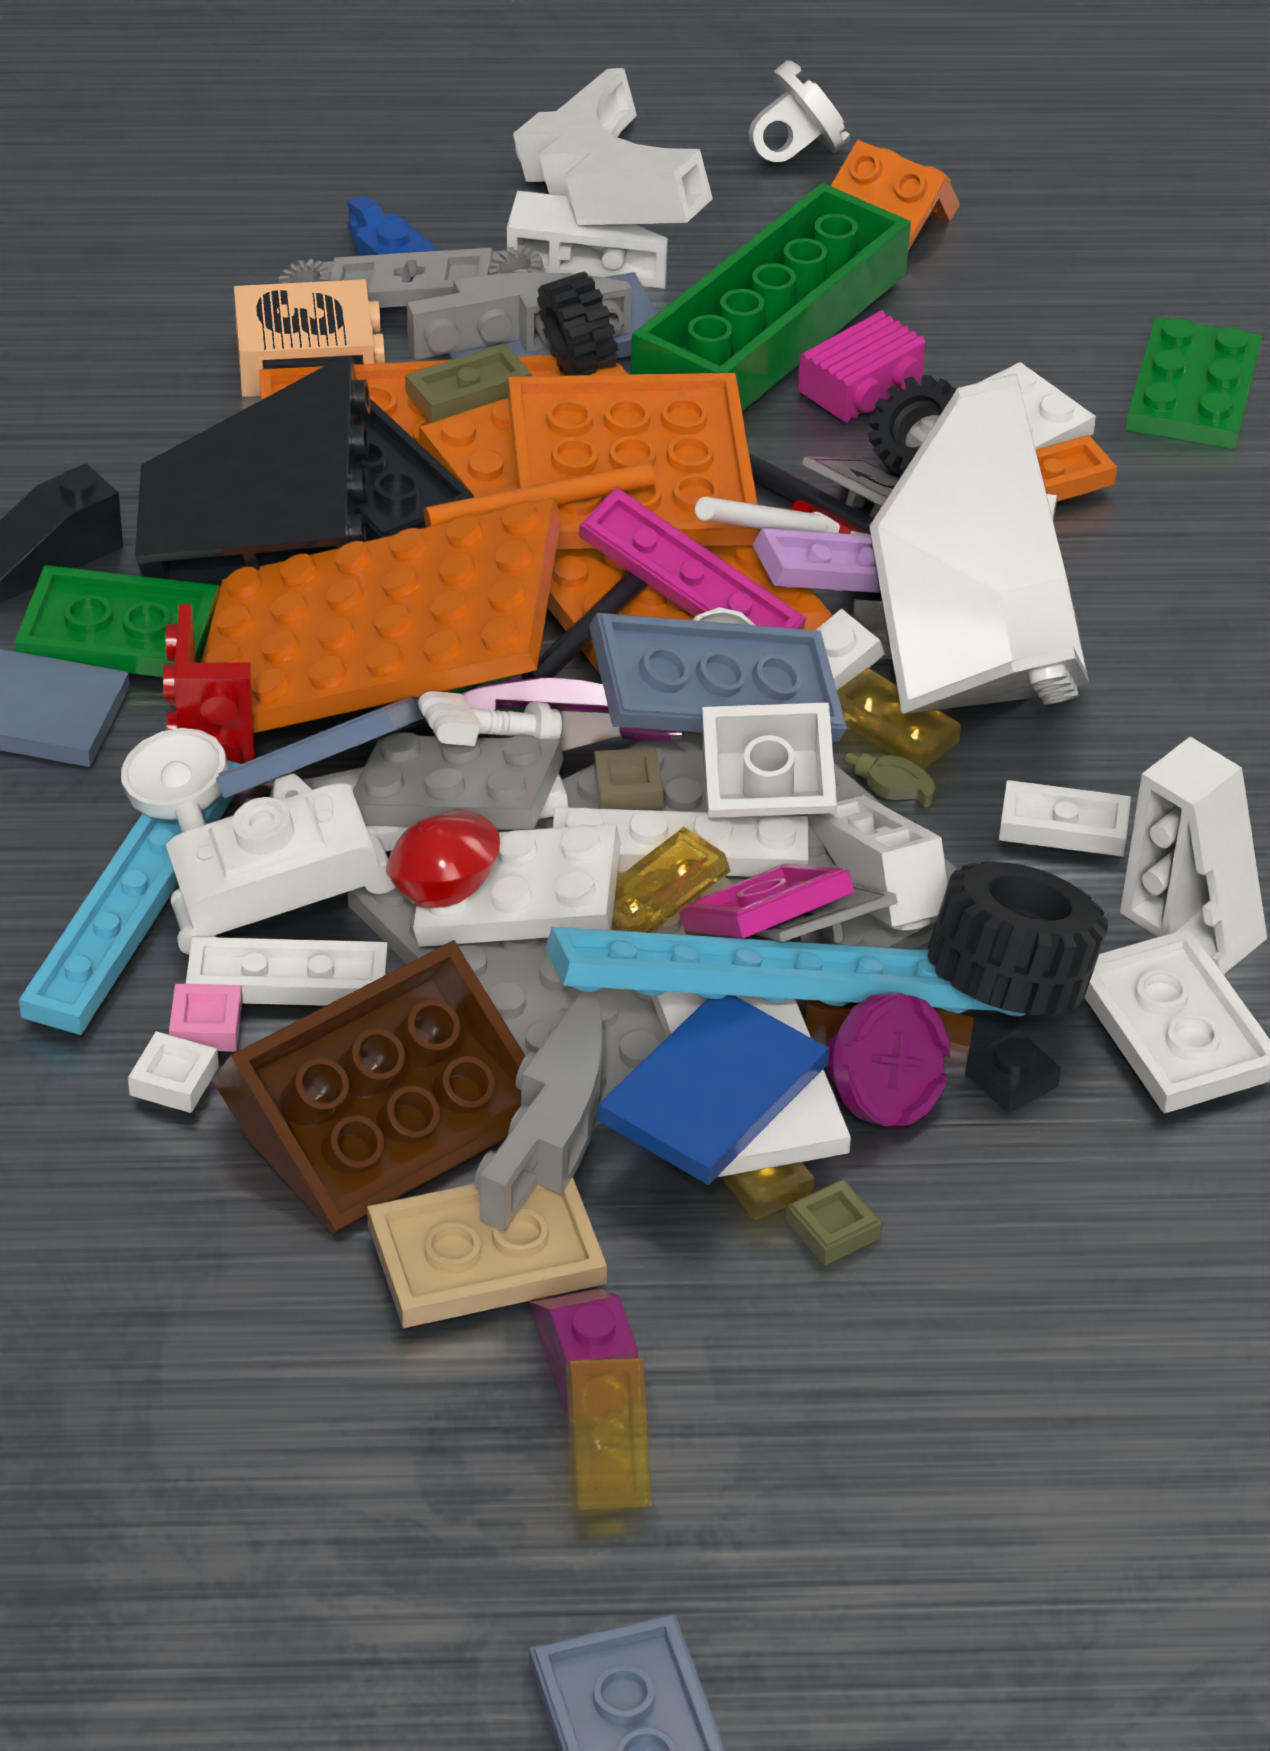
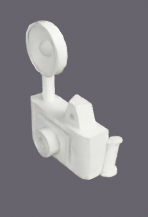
(263, 858)

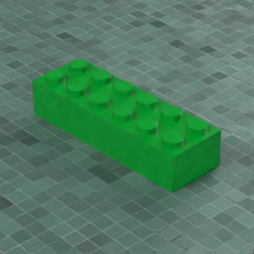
(778, 294)

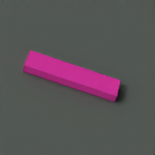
(679, 564)

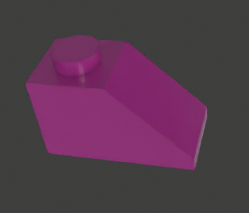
(581, 1328)

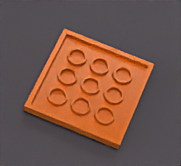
(602, 423)

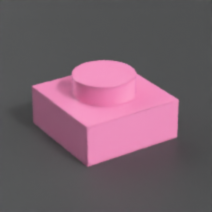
(207, 1014)

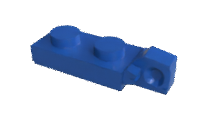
(382, 233)

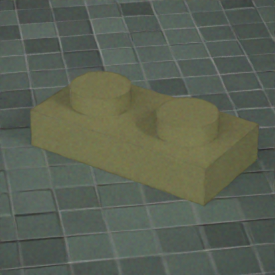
(464, 382)

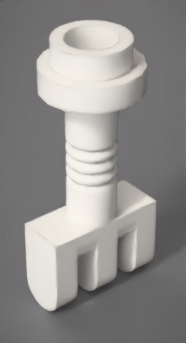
(460, 724)

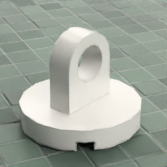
(803, 111)

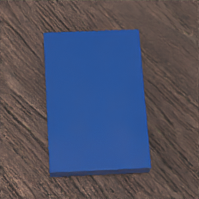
(713, 1086)

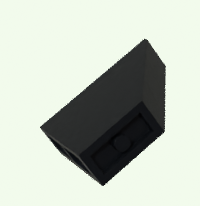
(260, 483)

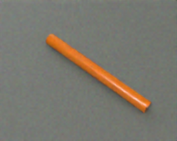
(562, 491)

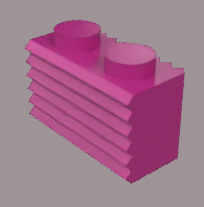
(860, 366)

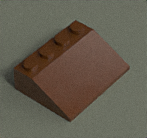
(379, 1087)

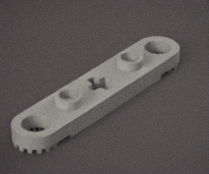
(433, 271)

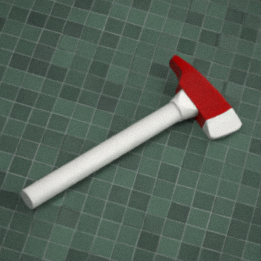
(801, 517)

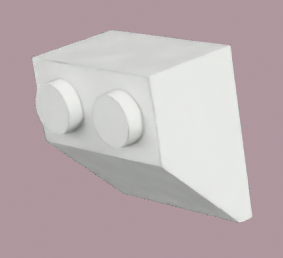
(768, 760)

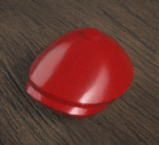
(443, 858)

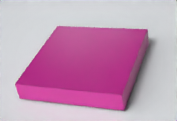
(766, 900)

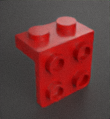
(208, 694)

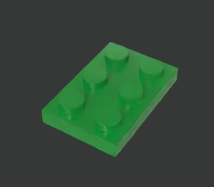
(1194, 382)
(111, 618)

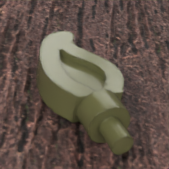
(893, 777)

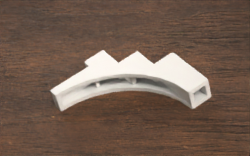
(606, 175)

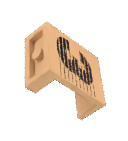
(304, 323)

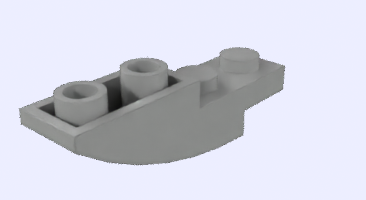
(498, 311)
(555, 1115)

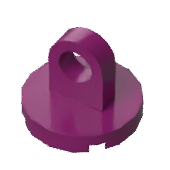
(889, 1059)

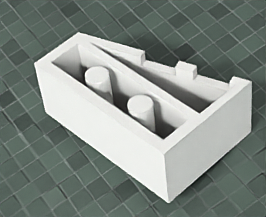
(1195, 855)

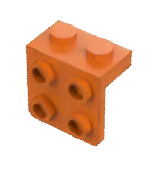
(897, 185)

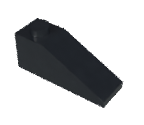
(58, 525)

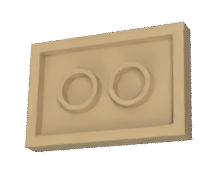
(454, 1265)

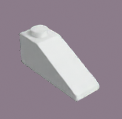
(551, 228)
(887, 855)

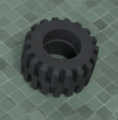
(1017, 938)

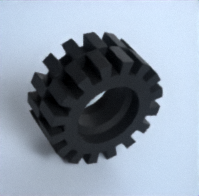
(577, 325)
(901, 414)

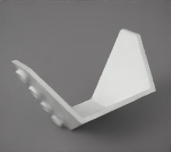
(976, 564)

